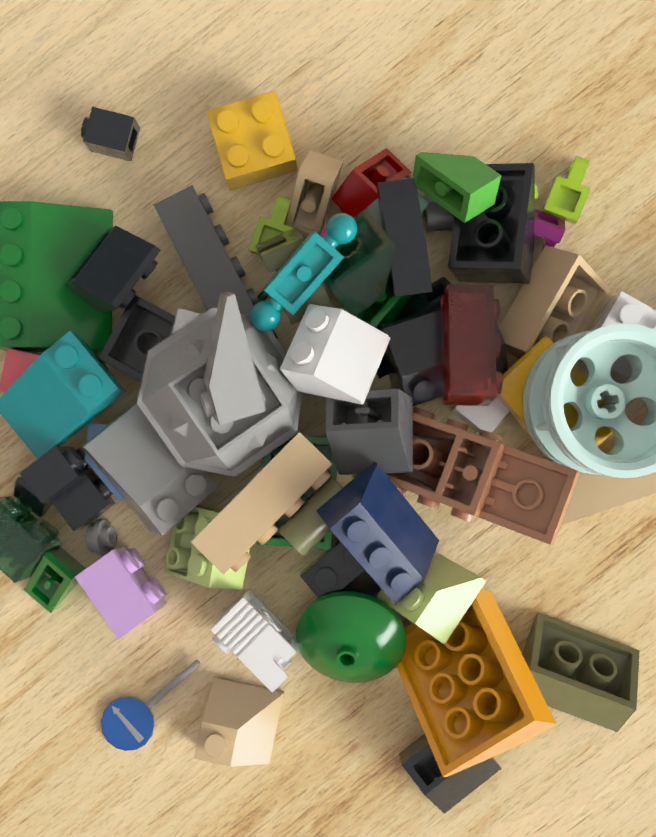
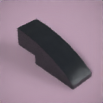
(404, 225)

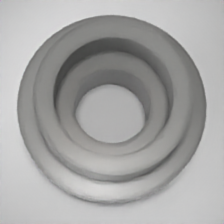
(100, 537)

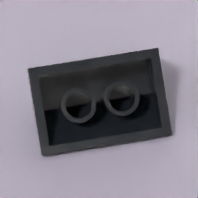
(416, 355)
(337, 572)

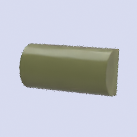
(306, 526)

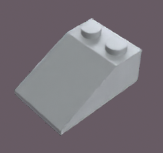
(147, 471)

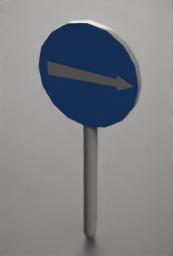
(129, 720)

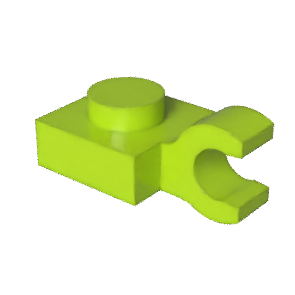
(568, 195)
(271, 227)

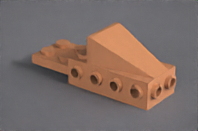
(485, 478)

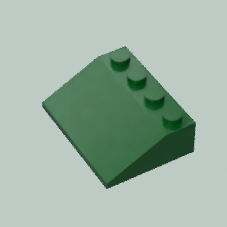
(37, 257)

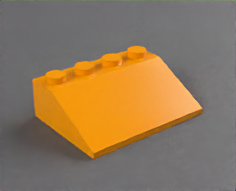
(472, 690)

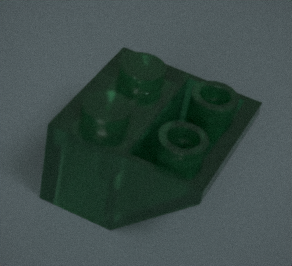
(23, 538)

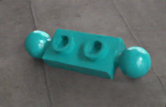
(303, 272)

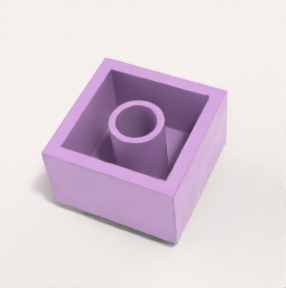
(122, 589)

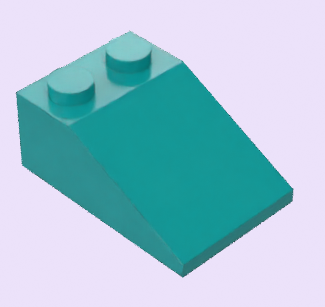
(59, 394)

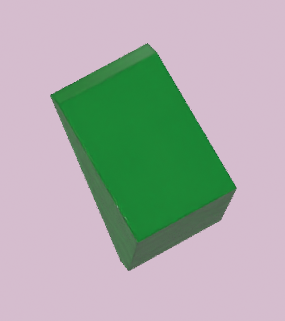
(53, 578)

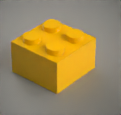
(252, 140)

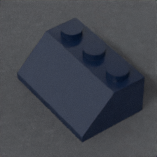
(381, 532)

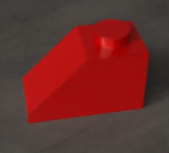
(360, 186)

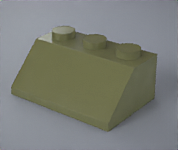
(583, 672)

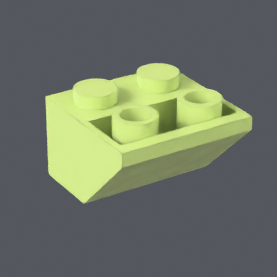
(189, 563)

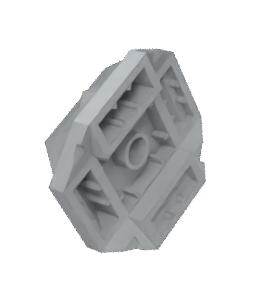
(174, 407)

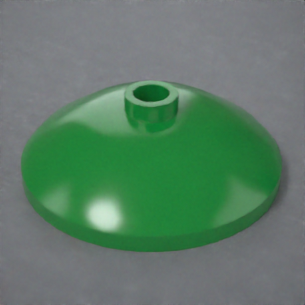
(350, 637)

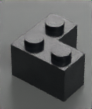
(70, 485)

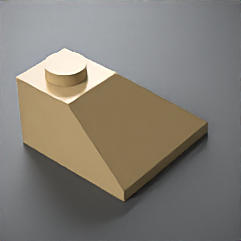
(238, 724)

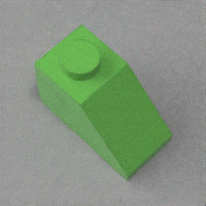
(456, 183)

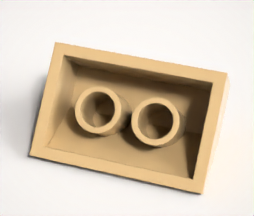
(557, 302)

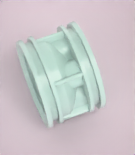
(551, 387)

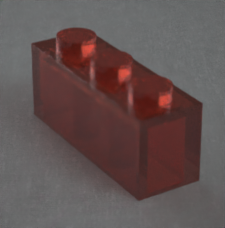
(470, 345)

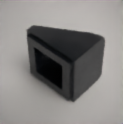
(24, 491)

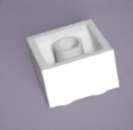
(334, 355)

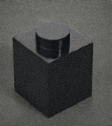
(110, 133)

